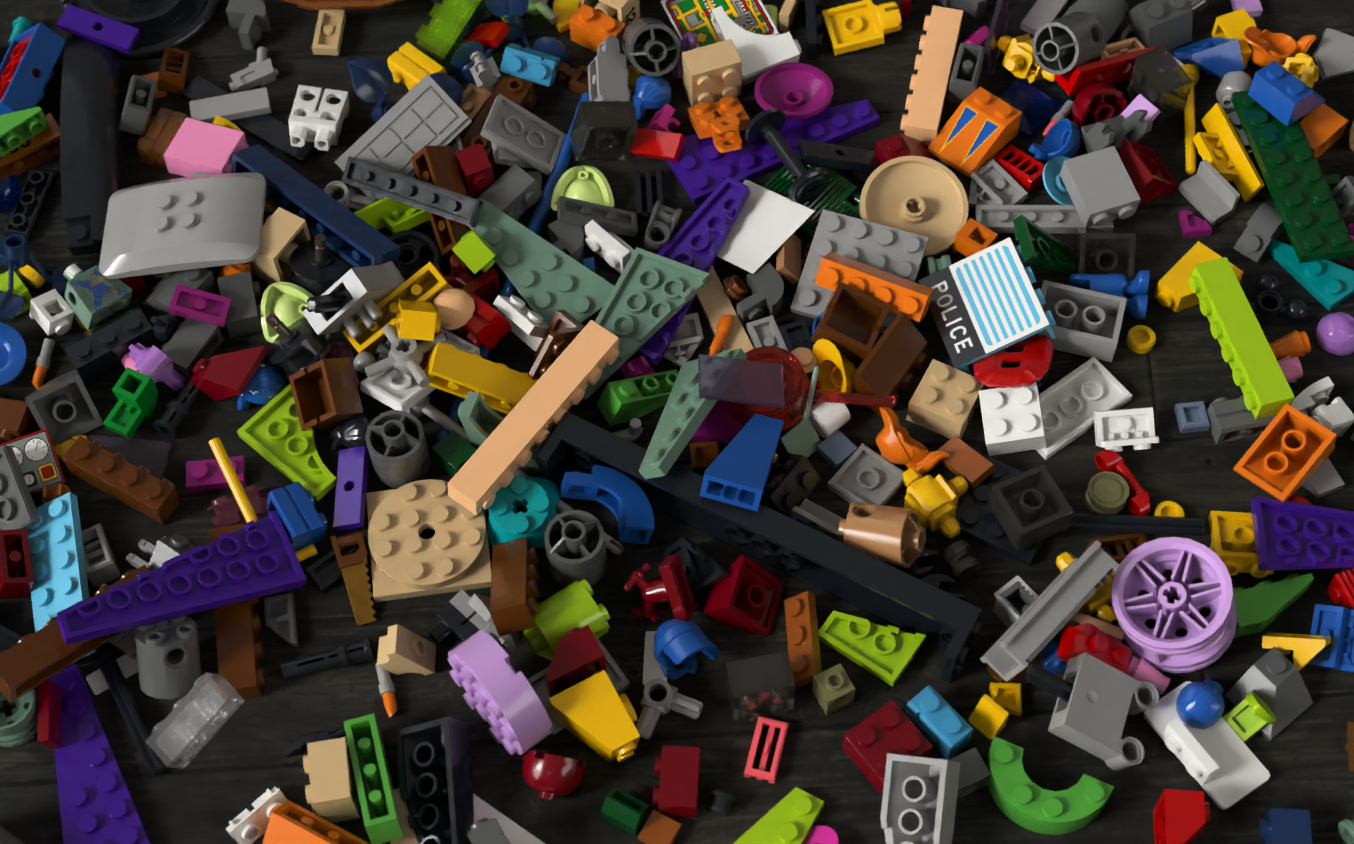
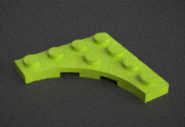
(280, 440)

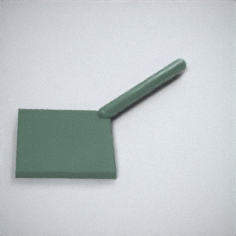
(802, 437)

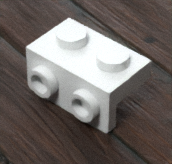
(608, 246)
(524, 322)
(1125, 428)

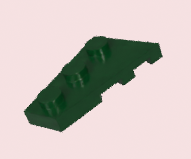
(1042, 248)

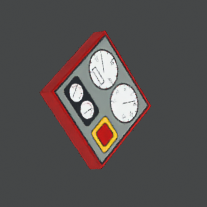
(37, 460)

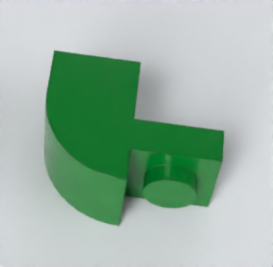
(136, 401)

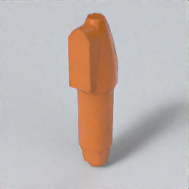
(723, 330)

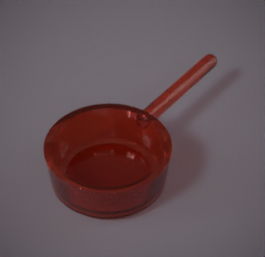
(796, 391)

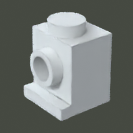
(51, 313)
(1335, 417)

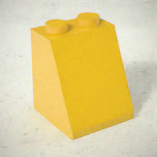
(596, 717)

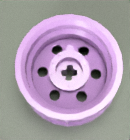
(1186, 561)

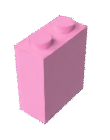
(203, 148)

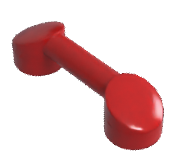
(1109, 461)

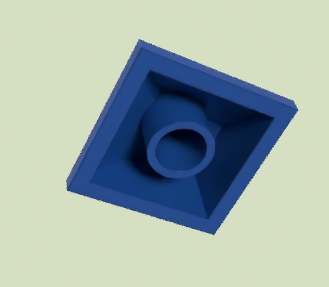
(1212, 55)

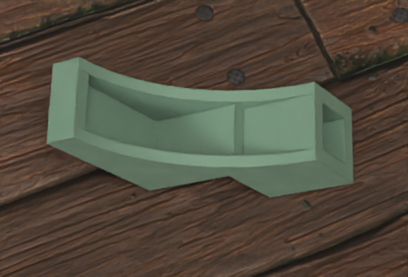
(481, 421)

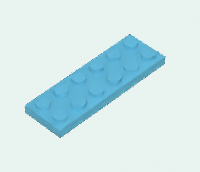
(57, 560)

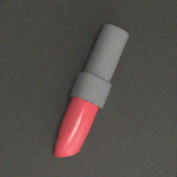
(1061, 114)

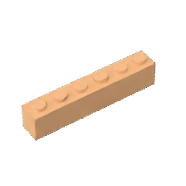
(933, 74)

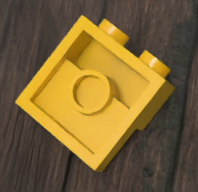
(1235, 542)

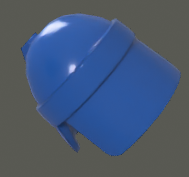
(677, 643)

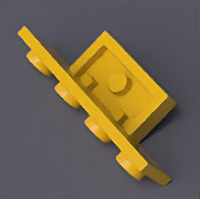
(1226, 152)

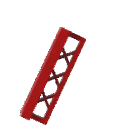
(1096, 72)

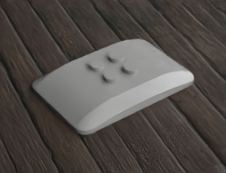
(183, 224)

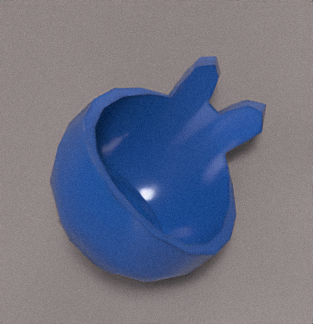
(650, 93)
(1061, 140)
(262, 388)
(1201, 704)

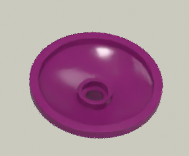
(794, 89)

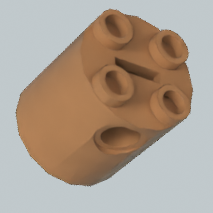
(884, 532)

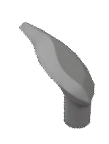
(632, 432)

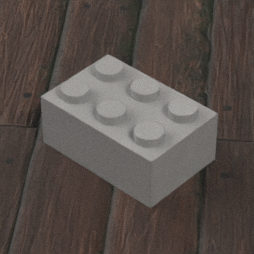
(1085, 320)

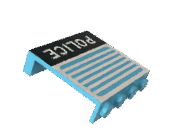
(986, 304)

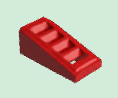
(1026, 181)

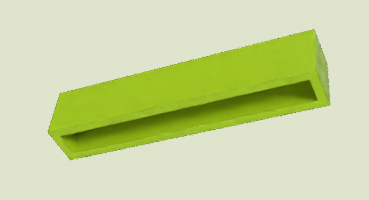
(1240, 338)

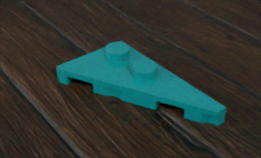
(1322, 279)

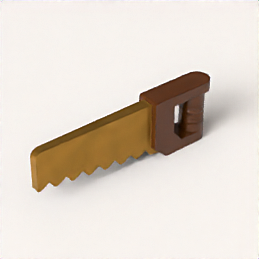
(355, 576)

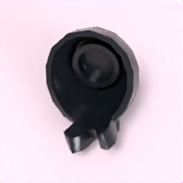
(352, 431)

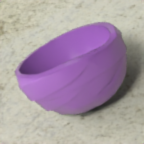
(1336, 333)

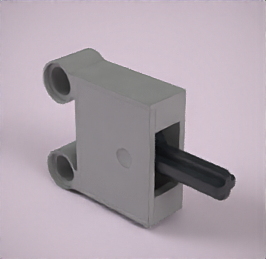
(353, 298)
(1095, 707)

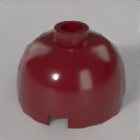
(1097, 103)
(552, 773)

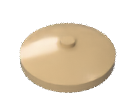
(916, 198)

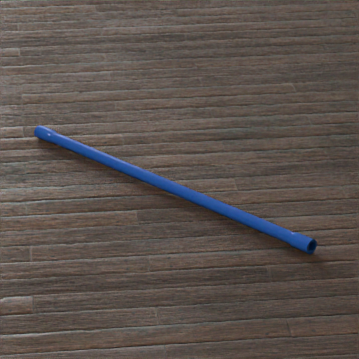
(535, 225)

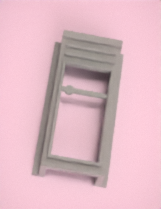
(1050, 612)

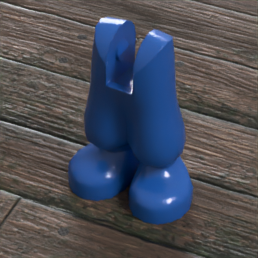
(1118, 285)

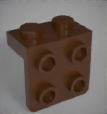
(556, 339)

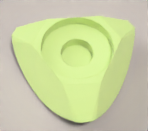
(583, 184)
(286, 302)

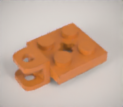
(721, 121)

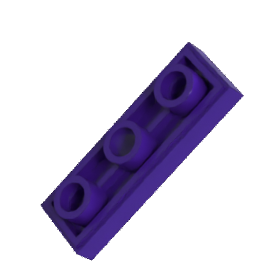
(98, 29)
(351, 488)

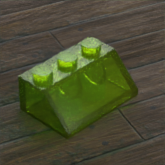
(445, 26)

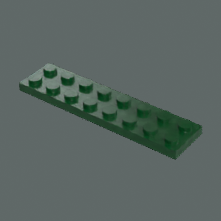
(1294, 183)

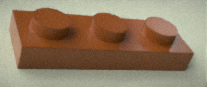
(803, 637)

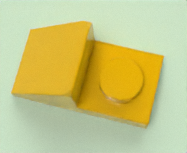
(1304, 646)

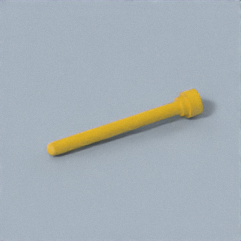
(1189, 120)

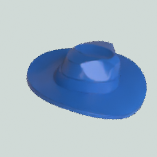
(12, 354)

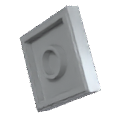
(867, 478)

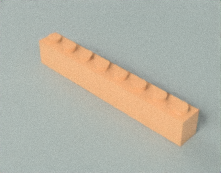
(533, 418)

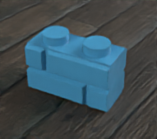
(530, 64)
(938, 722)

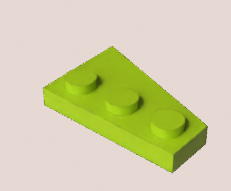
(872, 646)
(786, 821)

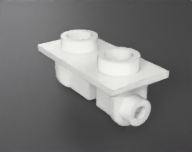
(251, 825)

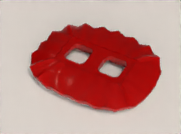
(1034, 364)

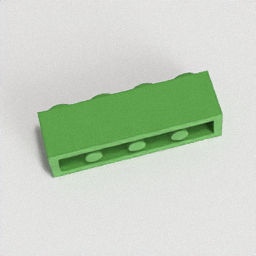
(373, 779)

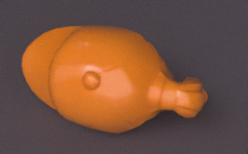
(1274, 46)
(901, 449)

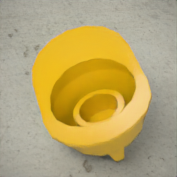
(835, 370)

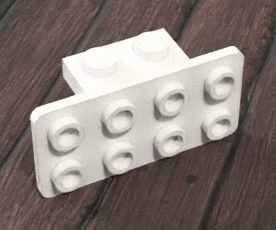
(1210, 755)

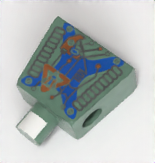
(94, 296)

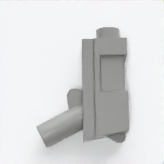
(258, 73)

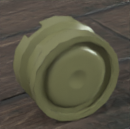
(1107, 493)

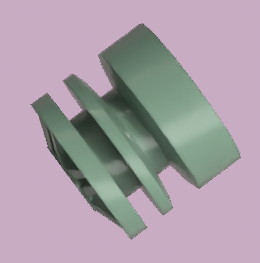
(22, 724)

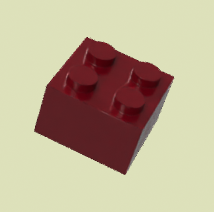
(883, 733)

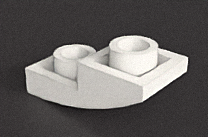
(1313, 396)

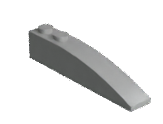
(919, 800)

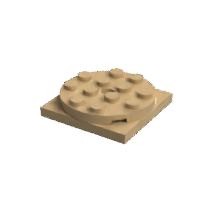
(415, 566)

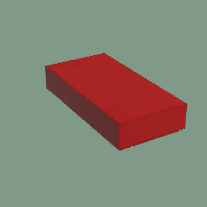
(657, 144)

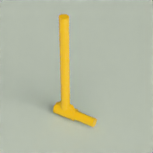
(241, 496)

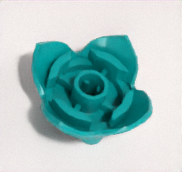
(540, 499)

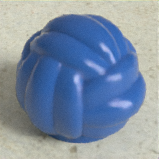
(1050, 660)

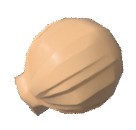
(454, 307)

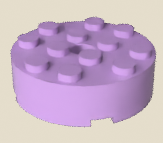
(499, 693)

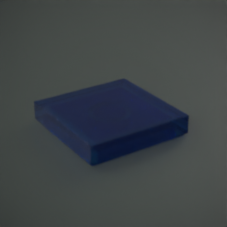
(1034, 104)

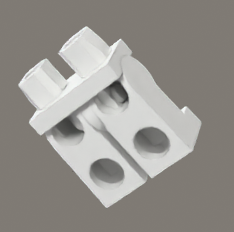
(317, 119)

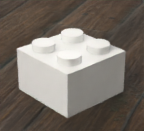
(1012, 419)

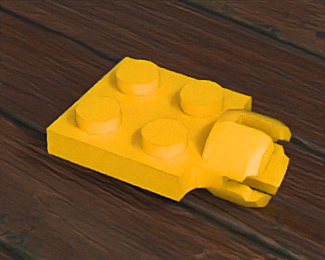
(860, 24)

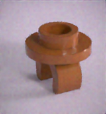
(54, 491)

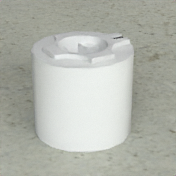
(828, 417)

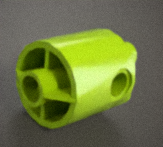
(562, 612)

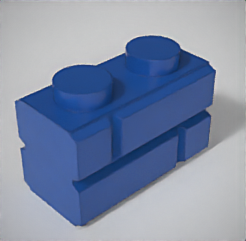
(298, 515)

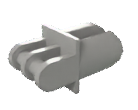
(485, 71)

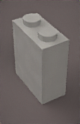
(1100, 187)

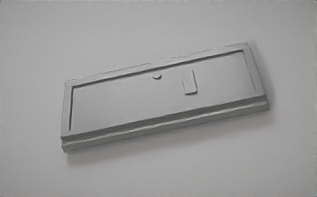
(417, 120)

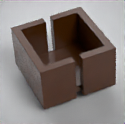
(851, 322)
(325, 394)

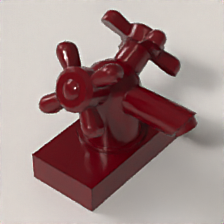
(483, 286)
(668, 587)

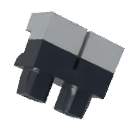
(457, 621)

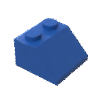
(1283, 93)

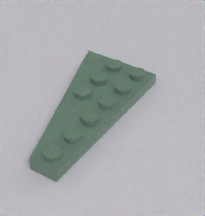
(541, 271)
(643, 301)
(679, 419)

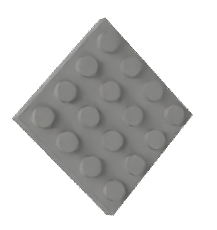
(861, 241)

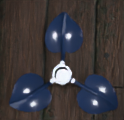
(461, 60)
(373, 77)
(16, 254)

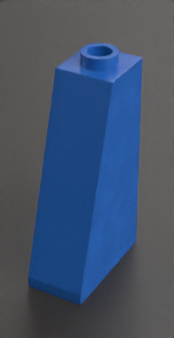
(744, 465)

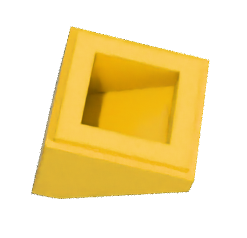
(989, 717)

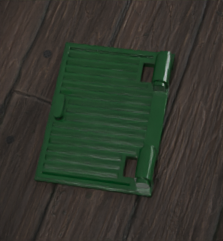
(833, 198)

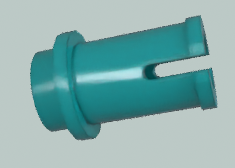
(19, 26)

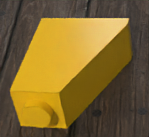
(1174, 288)

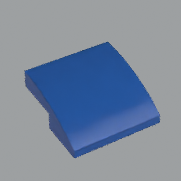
(1338, 624)

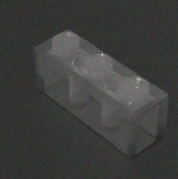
(194, 720)

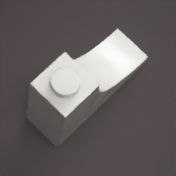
(755, 50)

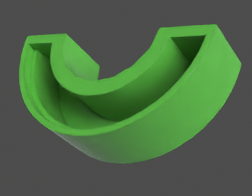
(1036, 807)

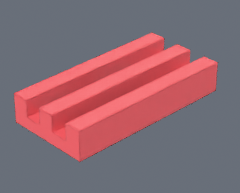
(760, 773)

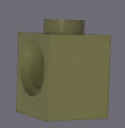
(833, 689)

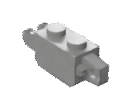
(609, 73)

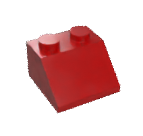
(1179, 816)

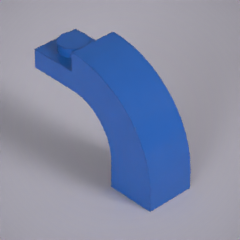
(616, 493)

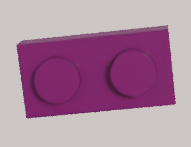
(200, 305)
(207, 474)

